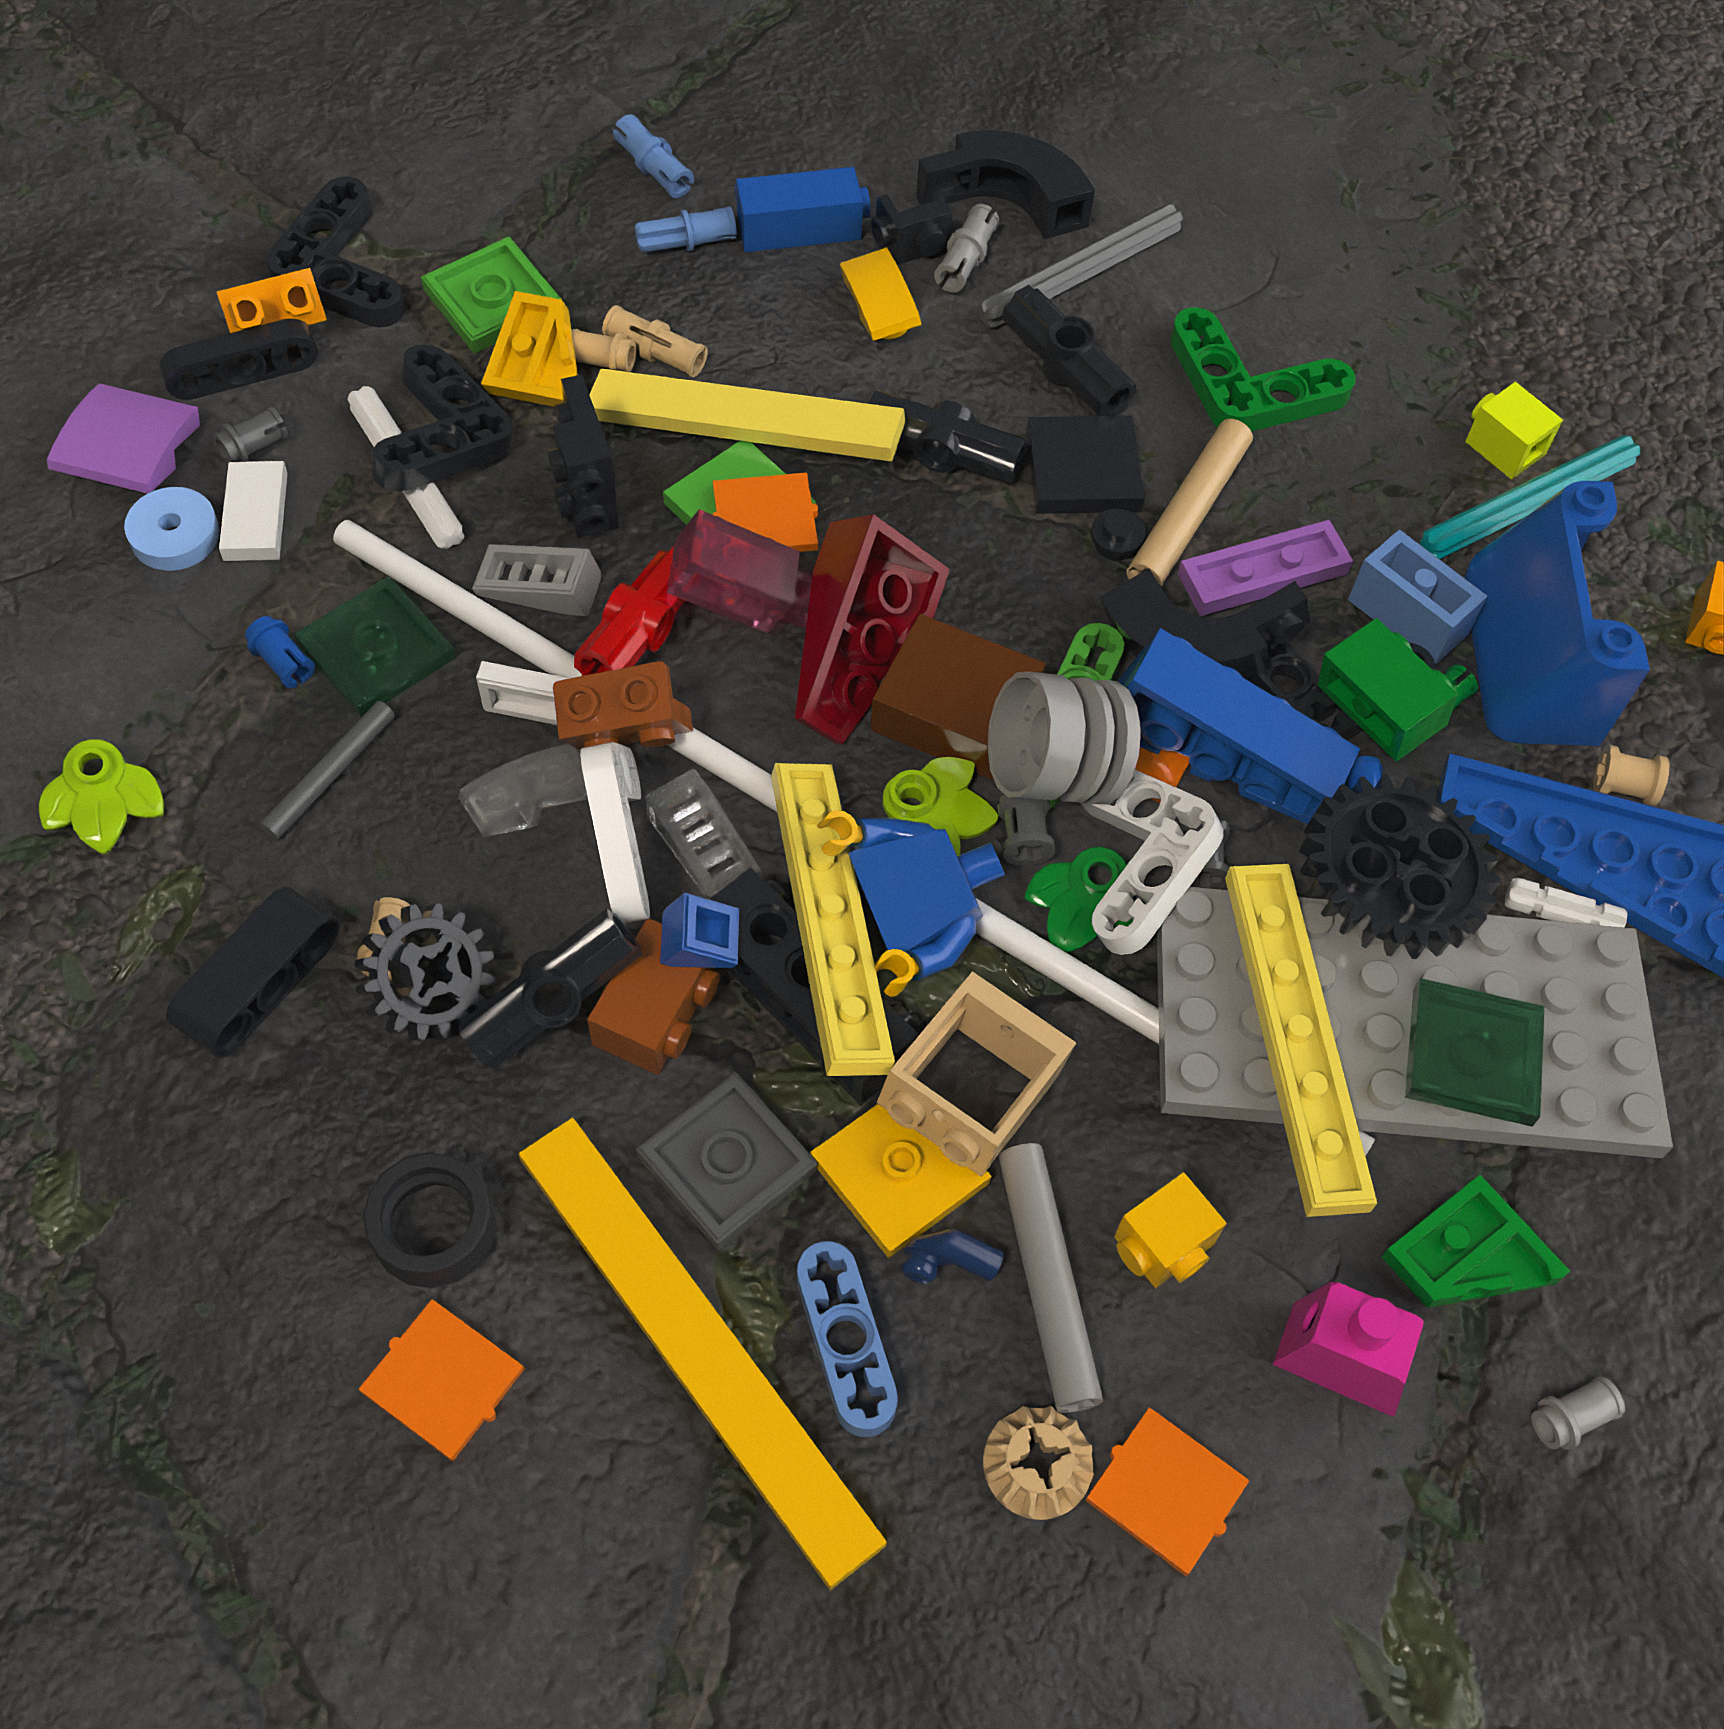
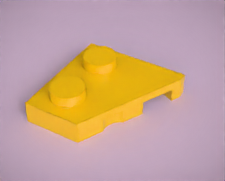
(532, 351)

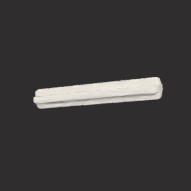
(426, 499)

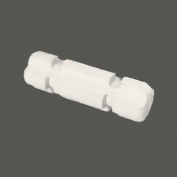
(1561, 905)

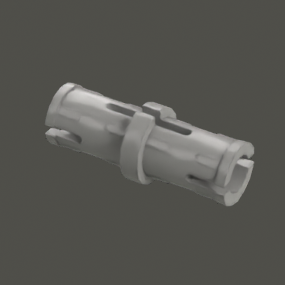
(966, 248)

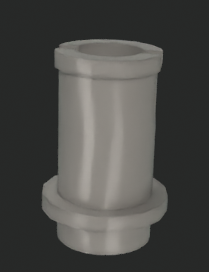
(1568, 1418)

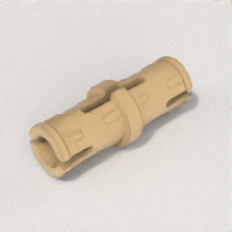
(682, 352)

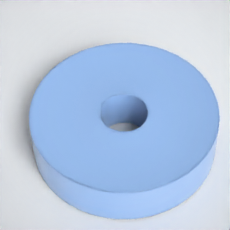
(168, 508)

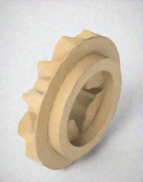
(1022, 1489)

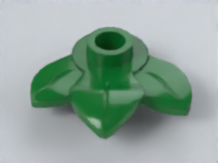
(1073, 896)

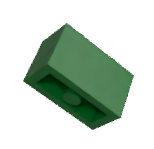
(1387, 689)

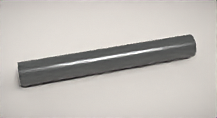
(326, 770)

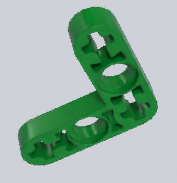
(1254, 392)

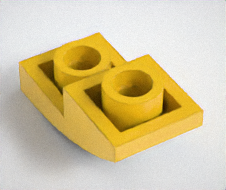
(880, 294)

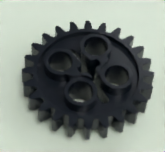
(1408, 854)

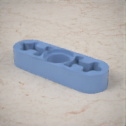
(878, 1379)

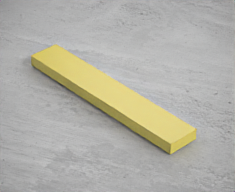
(748, 414)
(831, 925)
(1300, 1042)

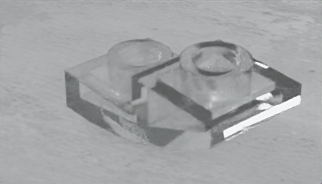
(517, 791)

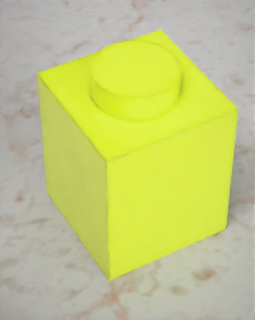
(1512, 429)

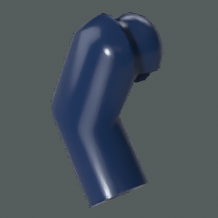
(949, 1247)

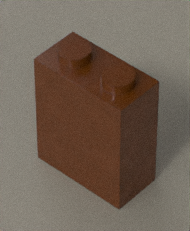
(945, 691)

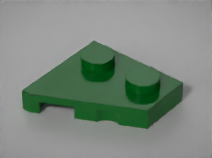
(1472, 1251)

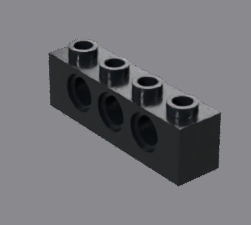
(772, 973)

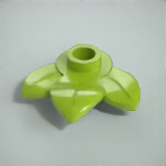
(943, 799)
(99, 802)

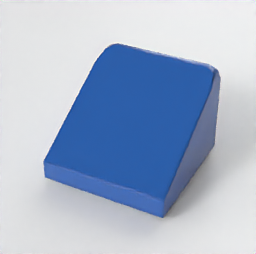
(699, 933)

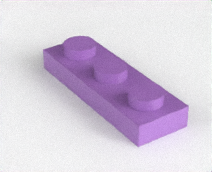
(1264, 566)

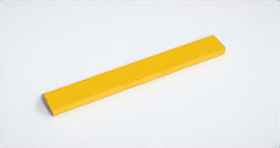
(704, 1355)

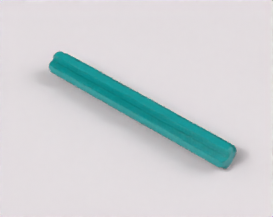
(1527, 497)

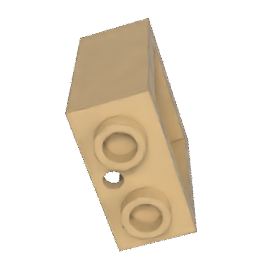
(982, 1015)

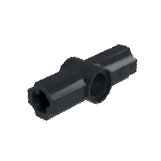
(1068, 351)
(952, 438)
(522, 1013)

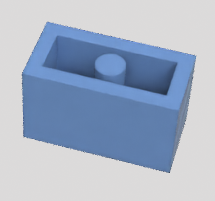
(1417, 595)

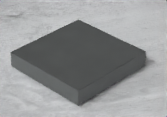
(727, 1160)

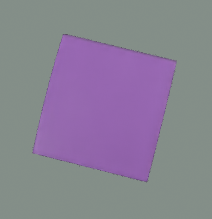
(123, 438)

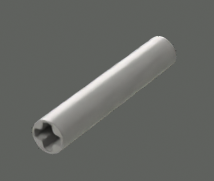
(1050, 1279)

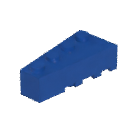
(1234, 729)

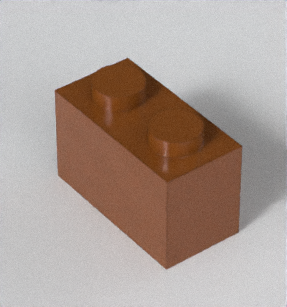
(649, 1006)

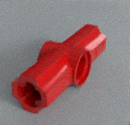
(633, 621)

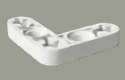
(610, 786)
(1162, 846)

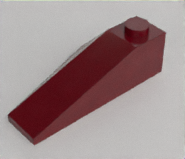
(859, 612)

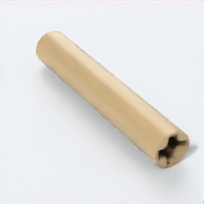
(1192, 501)

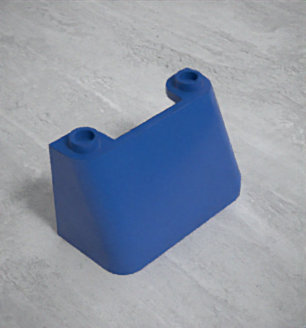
(1538, 652)

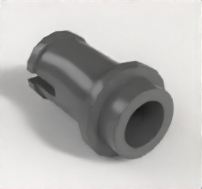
(249, 436)

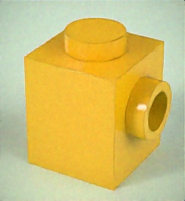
(1169, 1233)

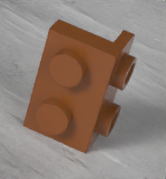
(620, 708)

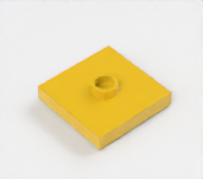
(893, 1178)

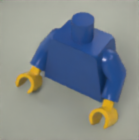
(914, 890)

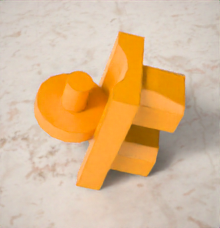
(272, 300)

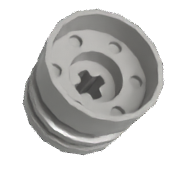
(1063, 738)

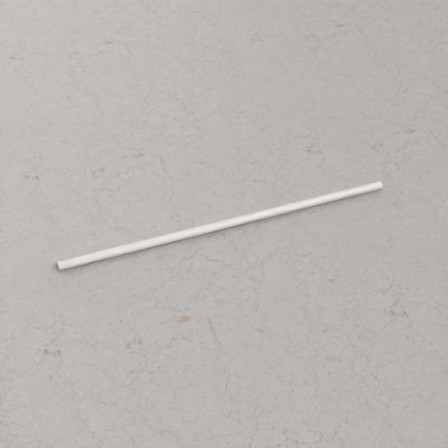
(741, 773)

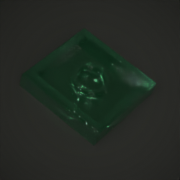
(375, 646)
(1475, 1052)

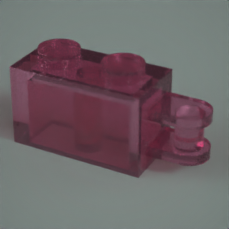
(738, 574)

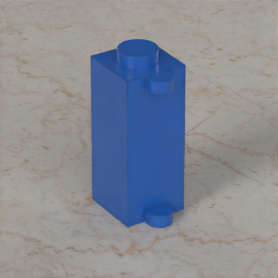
(800, 209)

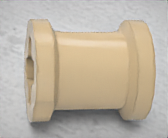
(1631, 775)

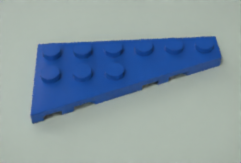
(1604, 848)

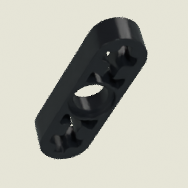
(217, 350)

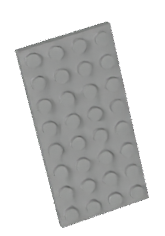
(1598, 1037)

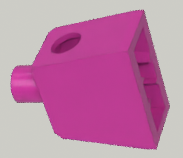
(1353, 1345)

